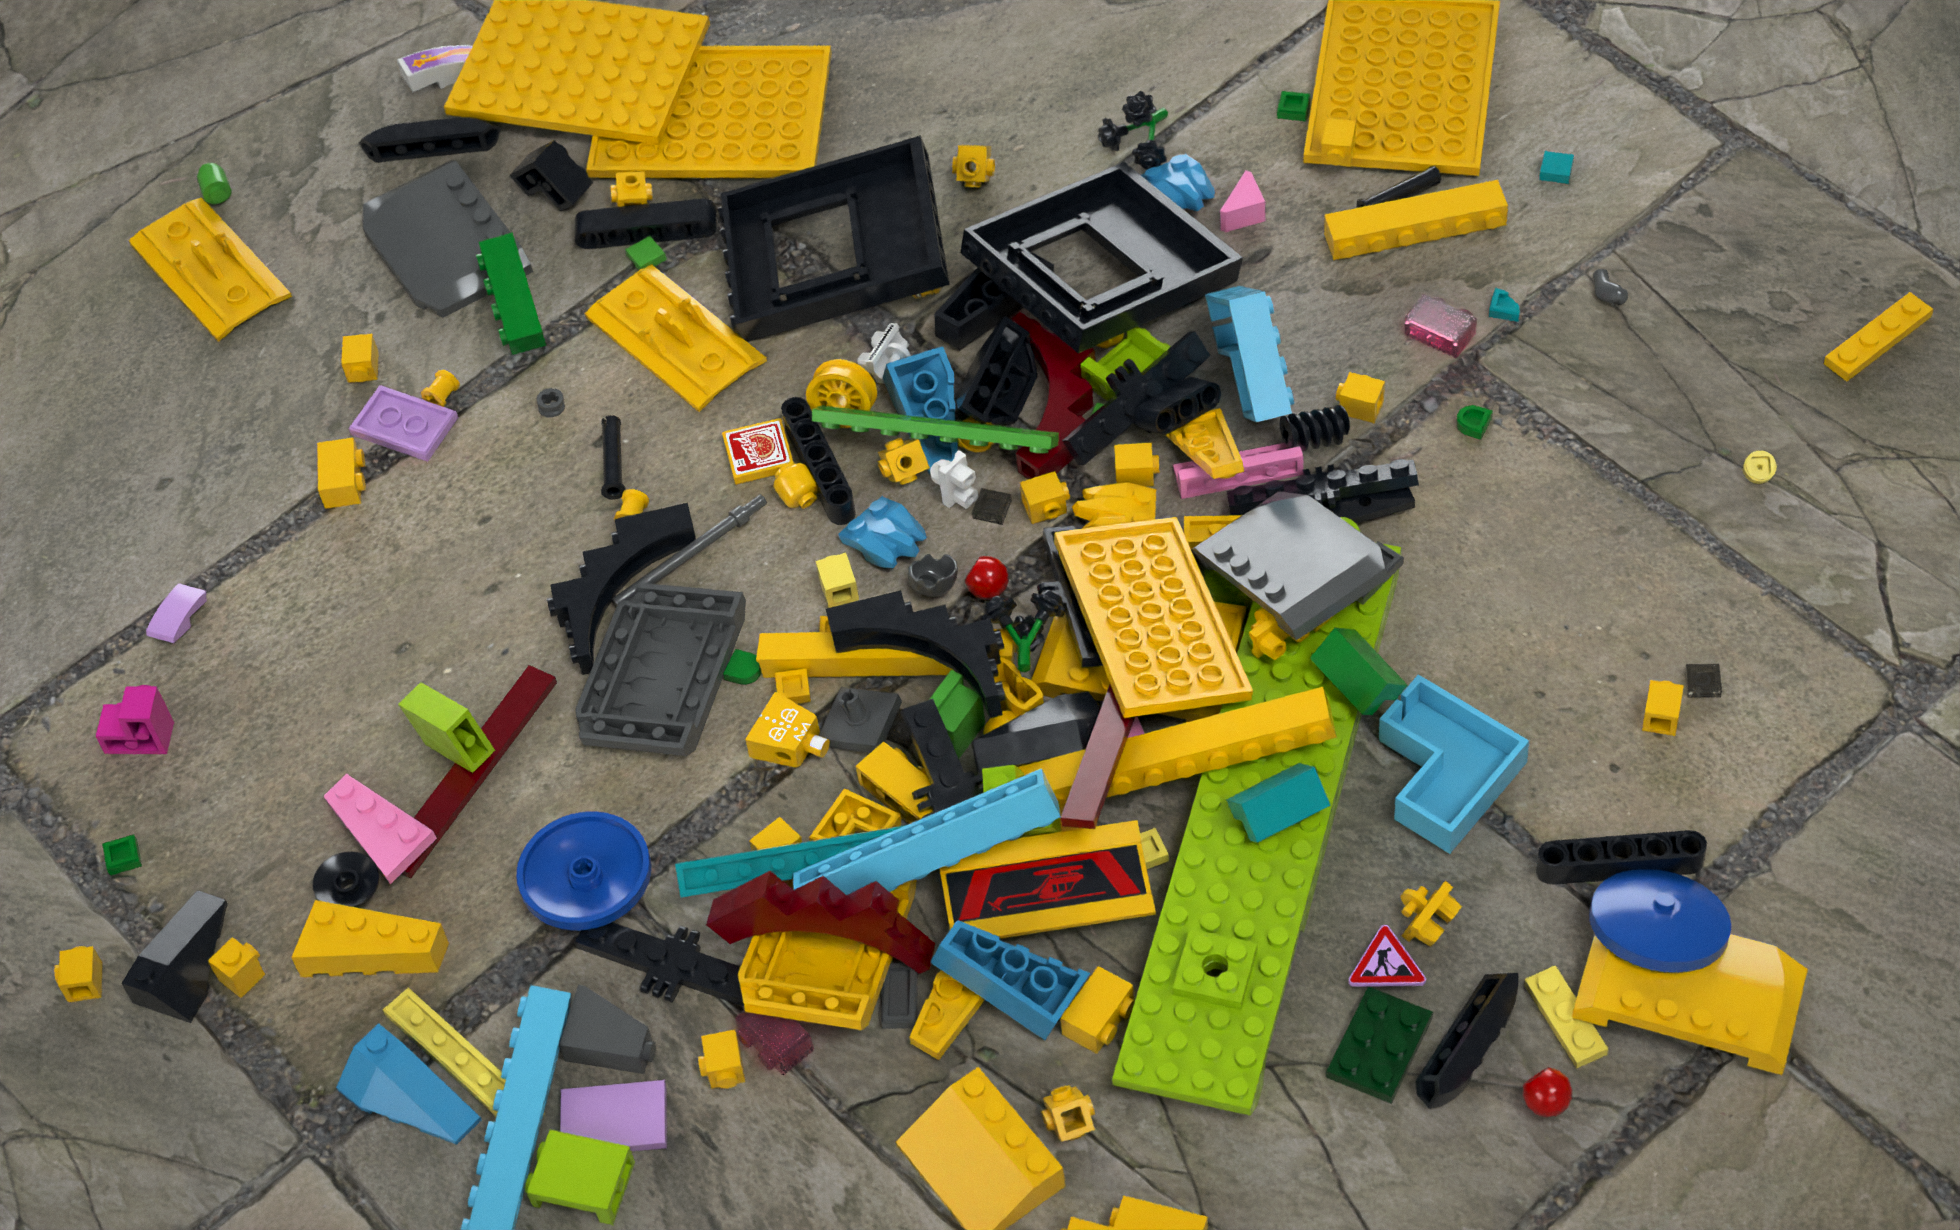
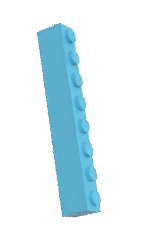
(941, 837)
(519, 1110)

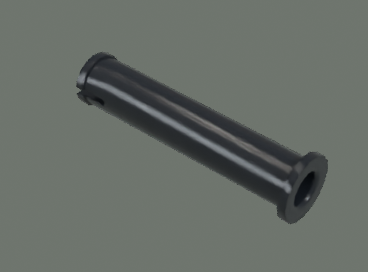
(1405, 188)
(612, 458)

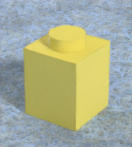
(837, 580)

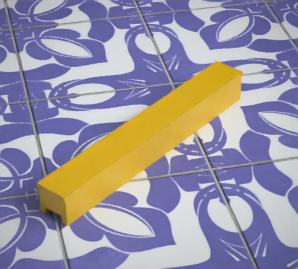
(817, 653)

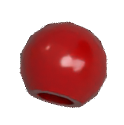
(987, 578)
(1548, 1093)

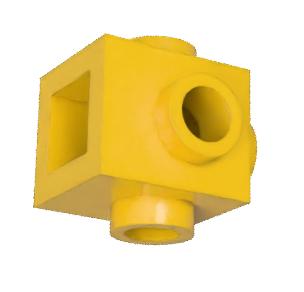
(984, 165)
(631, 189)
(912, 460)
(1077, 1118)

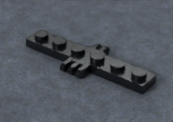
(1130, 391)
(1329, 485)
(1061, 586)
(939, 760)
(666, 962)

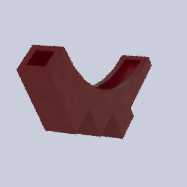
(1067, 400)
(821, 907)

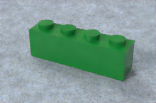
(512, 294)

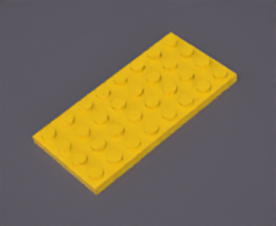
(1152, 617)

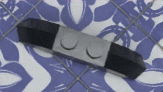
(430, 139)
(1468, 1040)

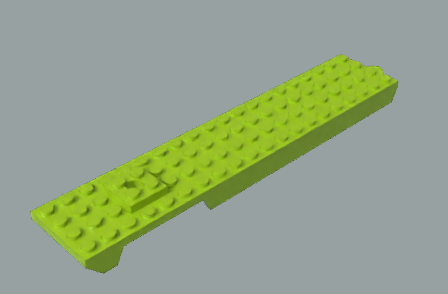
(1239, 899)

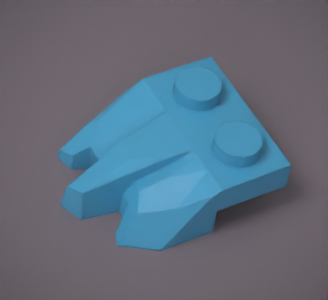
(1182, 181)
(884, 533)

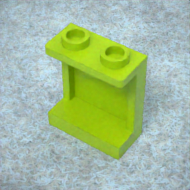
(1137, 346)
(581, 1174)

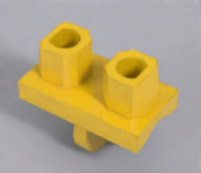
(1268, 636)
(1439, 903)

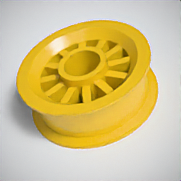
(841, 385)

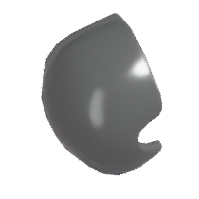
(933, 576)

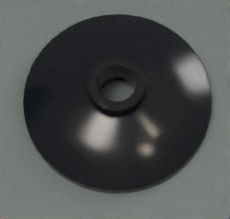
(345, 870)

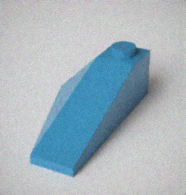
(924, 388)
(395, 1083)

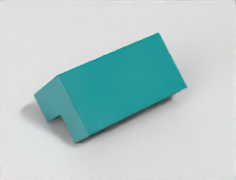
(1279, 801)

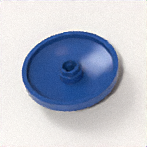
(584, 870)
(1660, 920)

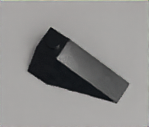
(1040, 734)
(174, 966)

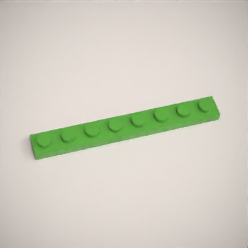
(948, 430)

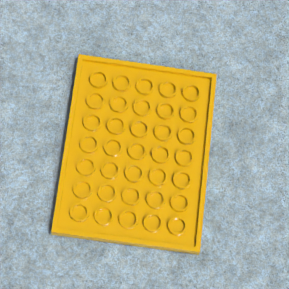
(579, 67)
(1409, 79)
(736, 118)

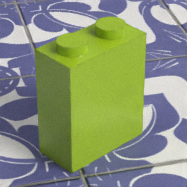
(446, 727)

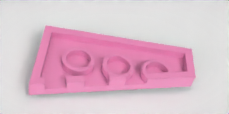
(379, 827)

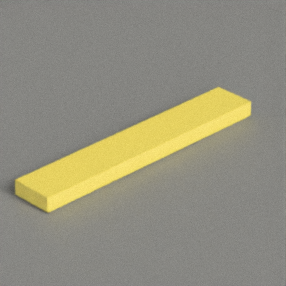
(446, 1047)

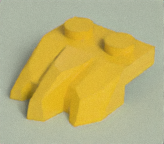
(1116, 504)

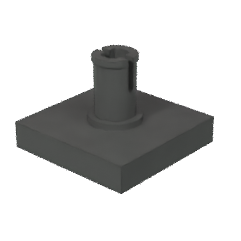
(860, 719)

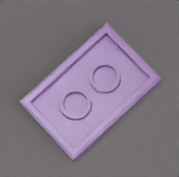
(403, 423)
(618, 1114)

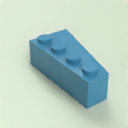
(1009, 976)

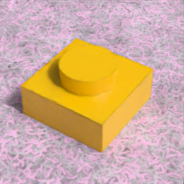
(794, 685)

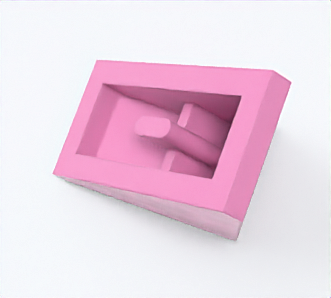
(1243, 206)

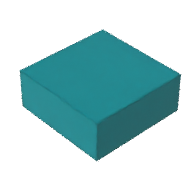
(1556, 167)

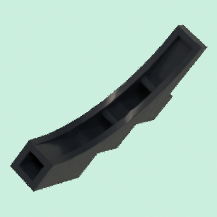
(637, 544)
(892, 624)

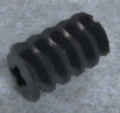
(1314, 426)

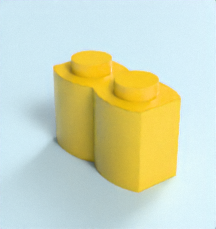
(1019, 691)

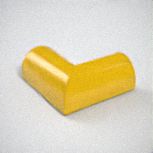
(854, 815)

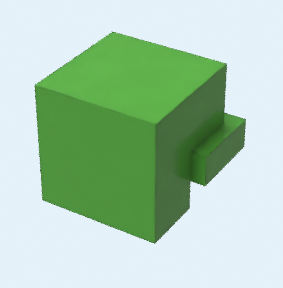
(960, 711)

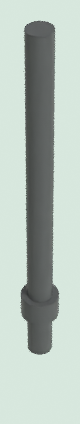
(736, 517)

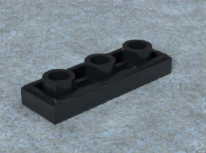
(1374, 505)

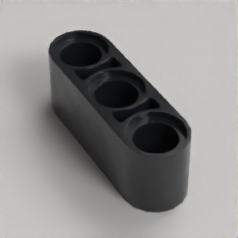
(1178, 405)

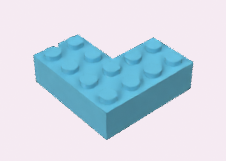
(1253, 351)
(1461, 756)

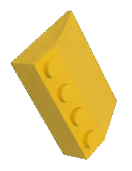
(981, 1156)

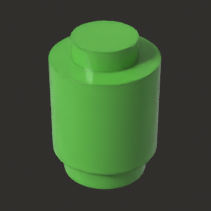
(213, 183)

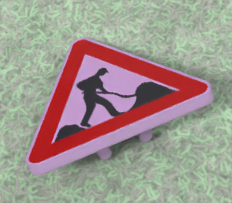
(1386, 964)

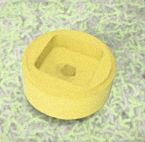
(1759, 467)

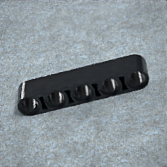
(636, 222)
(818, 457)
(1634, 847)

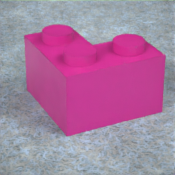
(137, 724)

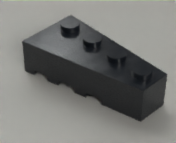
(975, 309)

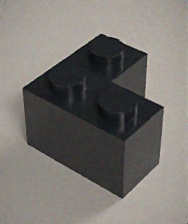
(552, 173)

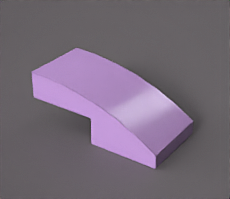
(174, 613)

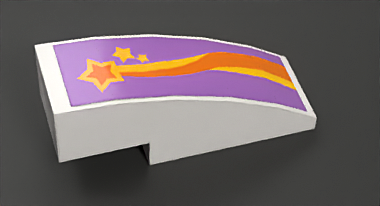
(433, 65)

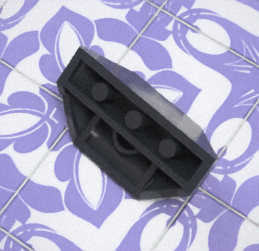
(999, 376)

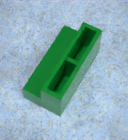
(1357, 670)

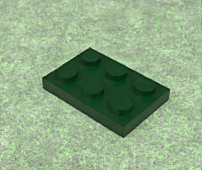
(1379, 1045)

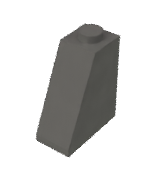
(605, 1035)

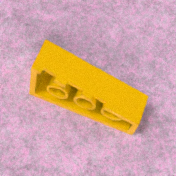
(367, 941)

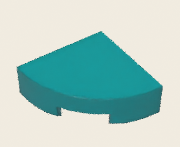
(1504, 306)

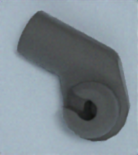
(1607, 290)

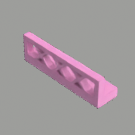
(1260, 466)

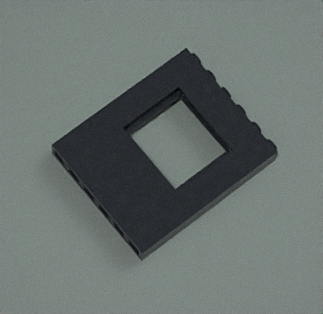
(1131, 220)
(892, 233)

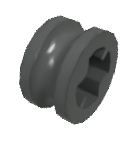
(554, 408)

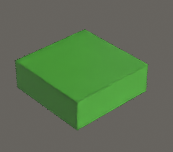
(645, 253)

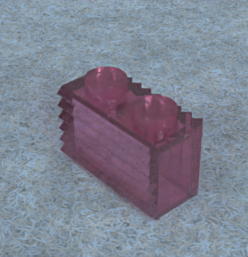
(1440, 325)
(778, 1040)

